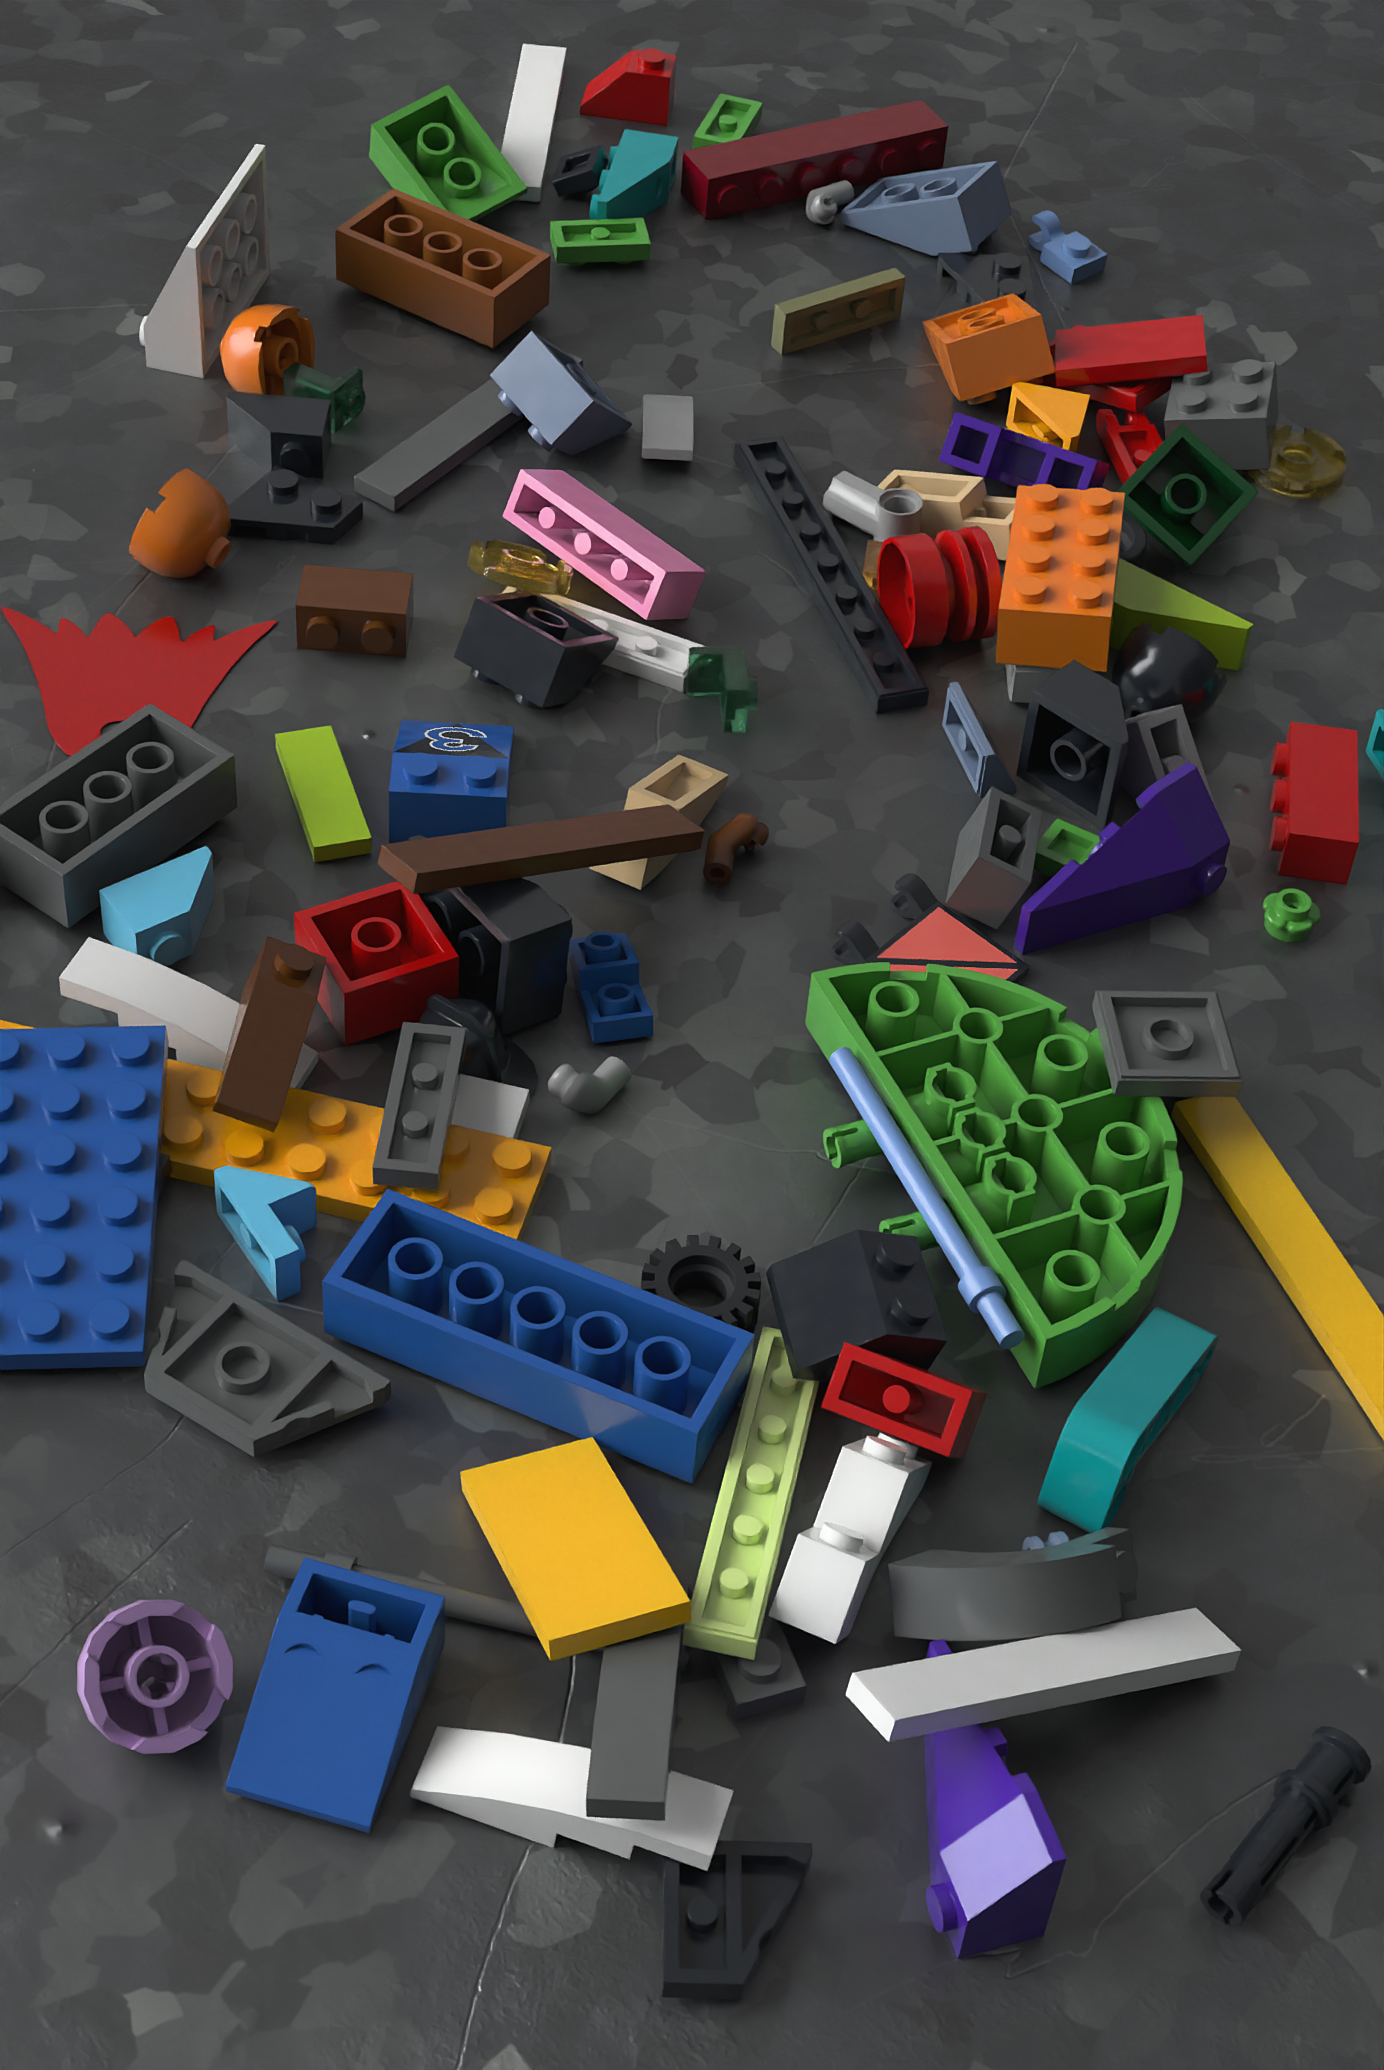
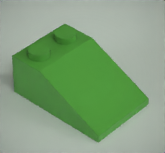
(443, 157)

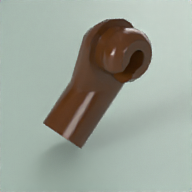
(722, 845)

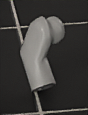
(823, 202)
(587, 1091)

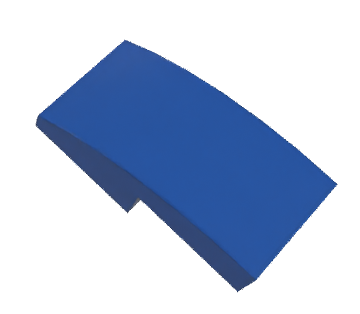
(609, 987)

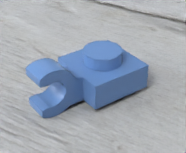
(1067, 255)

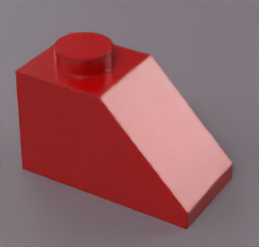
(634, 88)
(904, 1400)

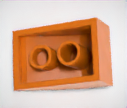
(990, 347)

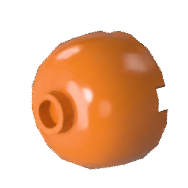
(264, 344)
(184, 530)

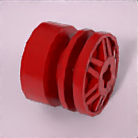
(940, 586)

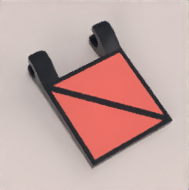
(931, 938)

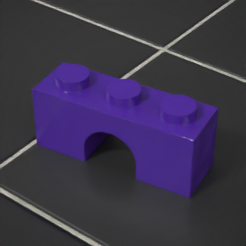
(1017, 457)

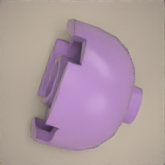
(185, 1672)

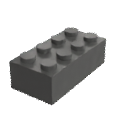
(112, 812)

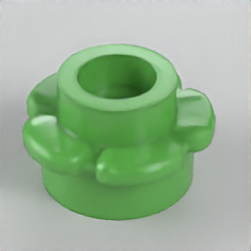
(1290, 915)

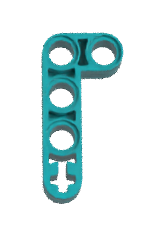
(1123, 1418)

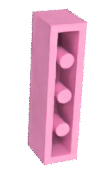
(604, 544)

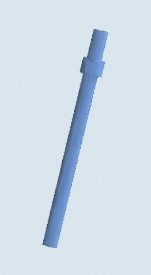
(977, 1282)

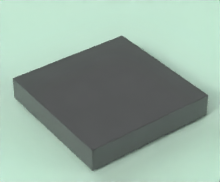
(1166, 1044)

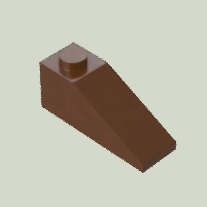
(269, 1033)

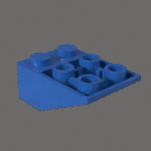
(338, 1694)

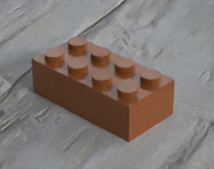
(442, 267)

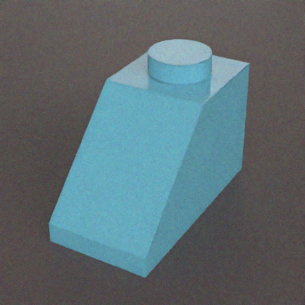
(161, 908)

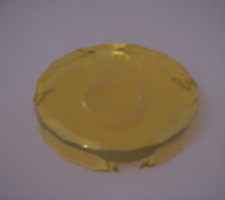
(1302, 464)
(519, 567)

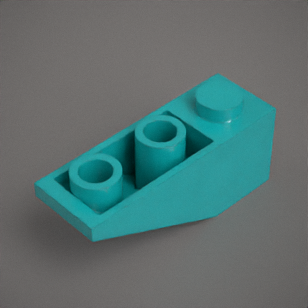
(637, 176)

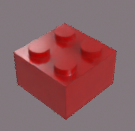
(379, 961)

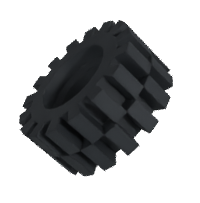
(707, 1269)

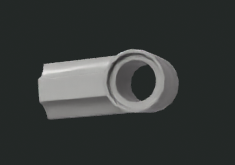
(873, 509)

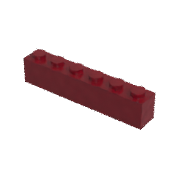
(807, 157)

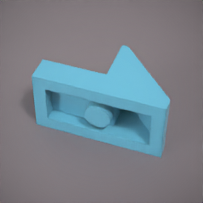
(265, 1220)

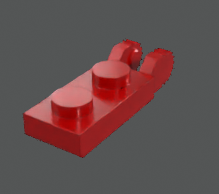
(1128, 444)

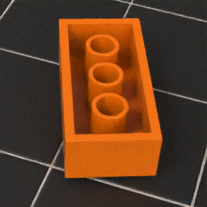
(1060, 577)

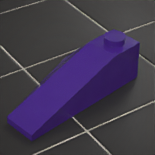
(1137, 871)
(987, 1839)

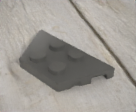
(251, 1369)

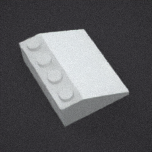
(213, 277)

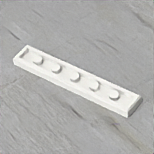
(533, 115)
(1040, 1673)

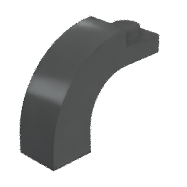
(1014, 1592)

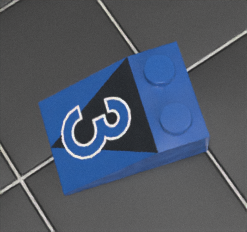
(449, 779)

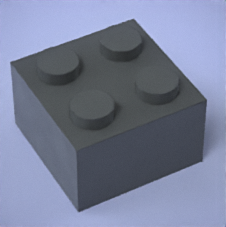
(1229, 410)

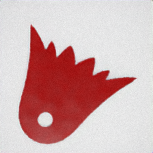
(116, 674)

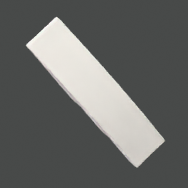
(153, 995)
(541, 1792)

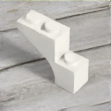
(857, 1520)

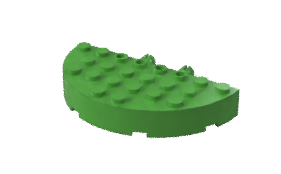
(1022, 1141)

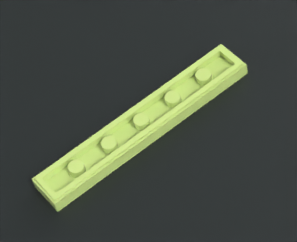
(752, 1506)

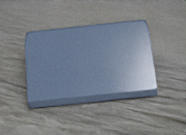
(974, 744)

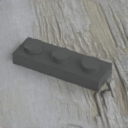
(419, 1106)

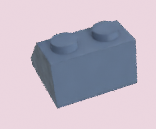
(557, 397)

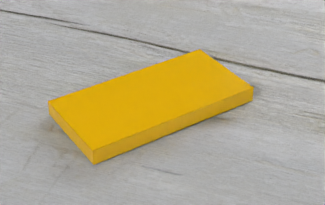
(574, 1548)

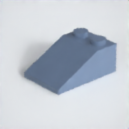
(934, 208)

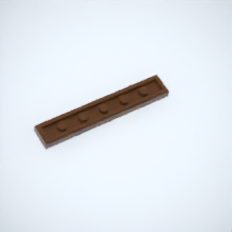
(539, 848)

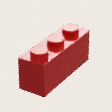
(1315, 802)

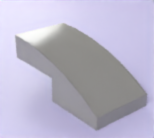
(667, 427)

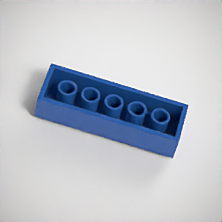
(538, 1334)

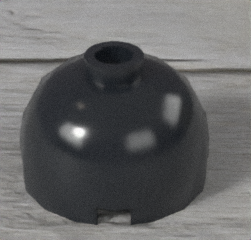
(1166, 672)

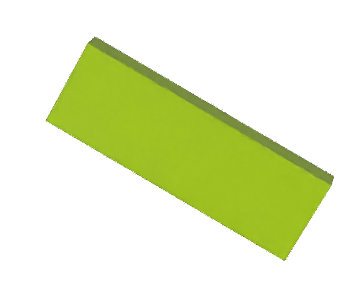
(323, 794)

